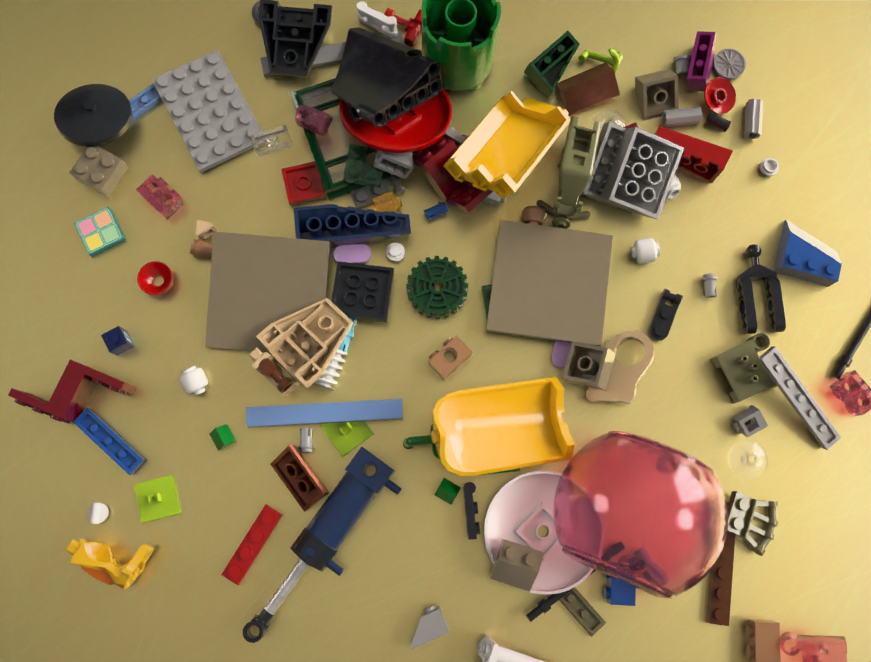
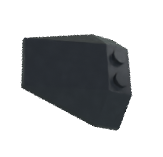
(293, 36)

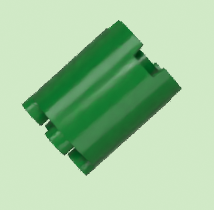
(461, 39)

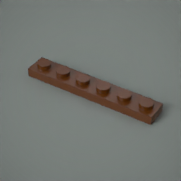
(721, 585)

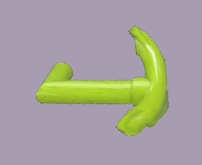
(613, 61)

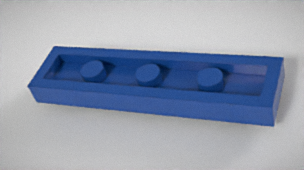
(109, 441)

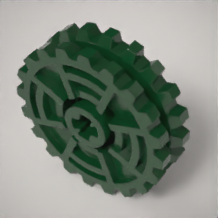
(422, 287)

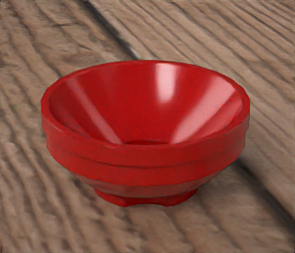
(149, 273)

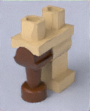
(271, 370)

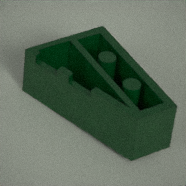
(551, 63)

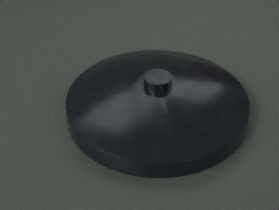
(93, 115)

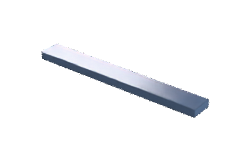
(324, 413)

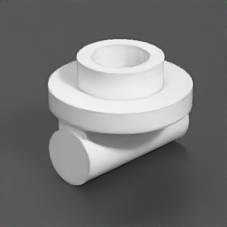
(97, 513)

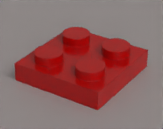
(303, 183)

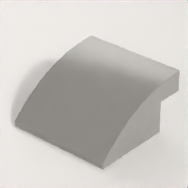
(633, 170)

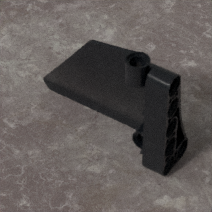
(383, 78)

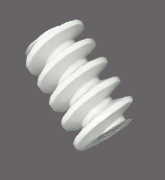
(330, 372)

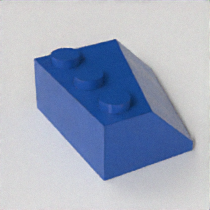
(806, 257)

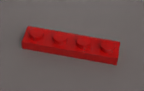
(252, 544)

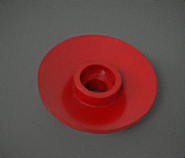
(725, 95)

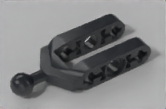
(772, 291)

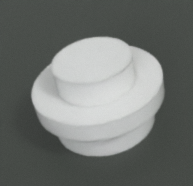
(769, 166)
(395, 252)

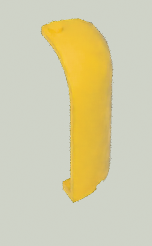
(502, 427)

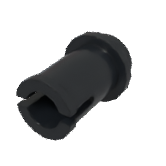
(718, 122)

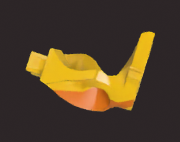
(99, 562)

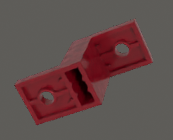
(455, 193)
(71, 392)

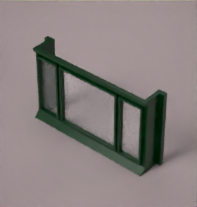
(330, 150)

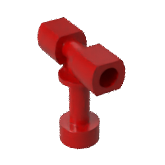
(412, 26)

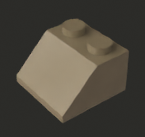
(657, 92)
(517, 565)

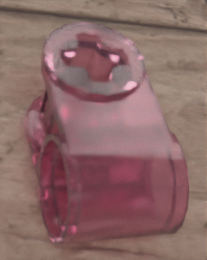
(314, 121)

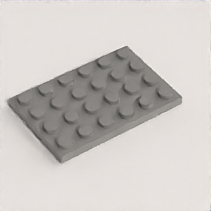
(208, 110)

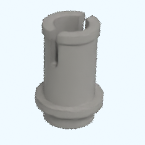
(709, 285)
(305, 440)

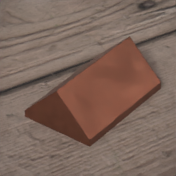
(588, 88)
(299, 477)

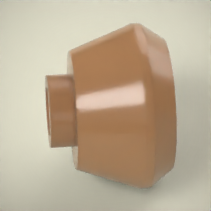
(534, 215)

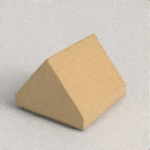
(204, 229)

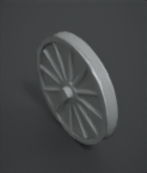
(729, 64)

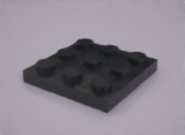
(363, 291)

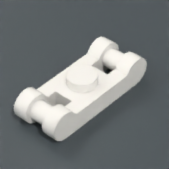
(377, 20)

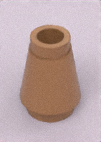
(201, 249)

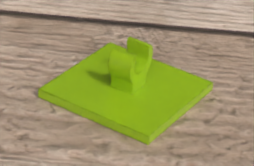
(346, 435)
(157, 498)

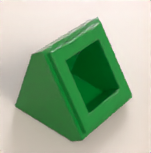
(222, 437)
(447, 491)

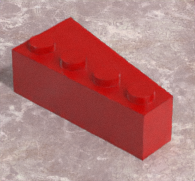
(699, 156)

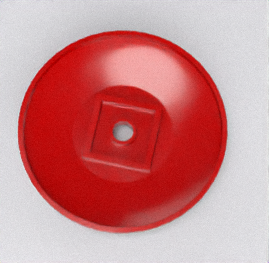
(406, 133)

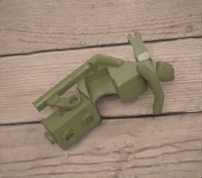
(575, 173)

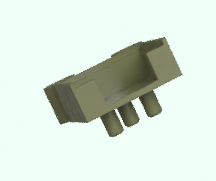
(743, 368)

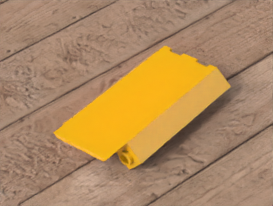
(507, 144)

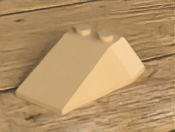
(307, 340)

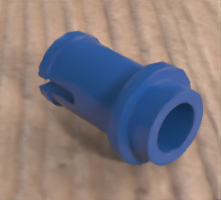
(436, 211)

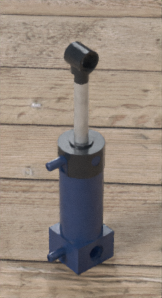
(328, 529)

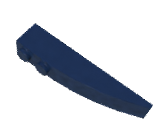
(348, 224)

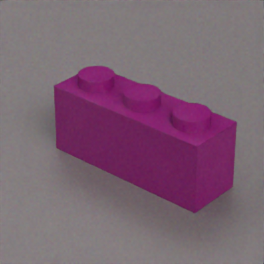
(701, 61)

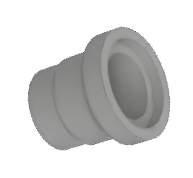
(682, 64)

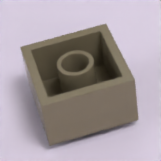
(99, 170)
(588, 365)

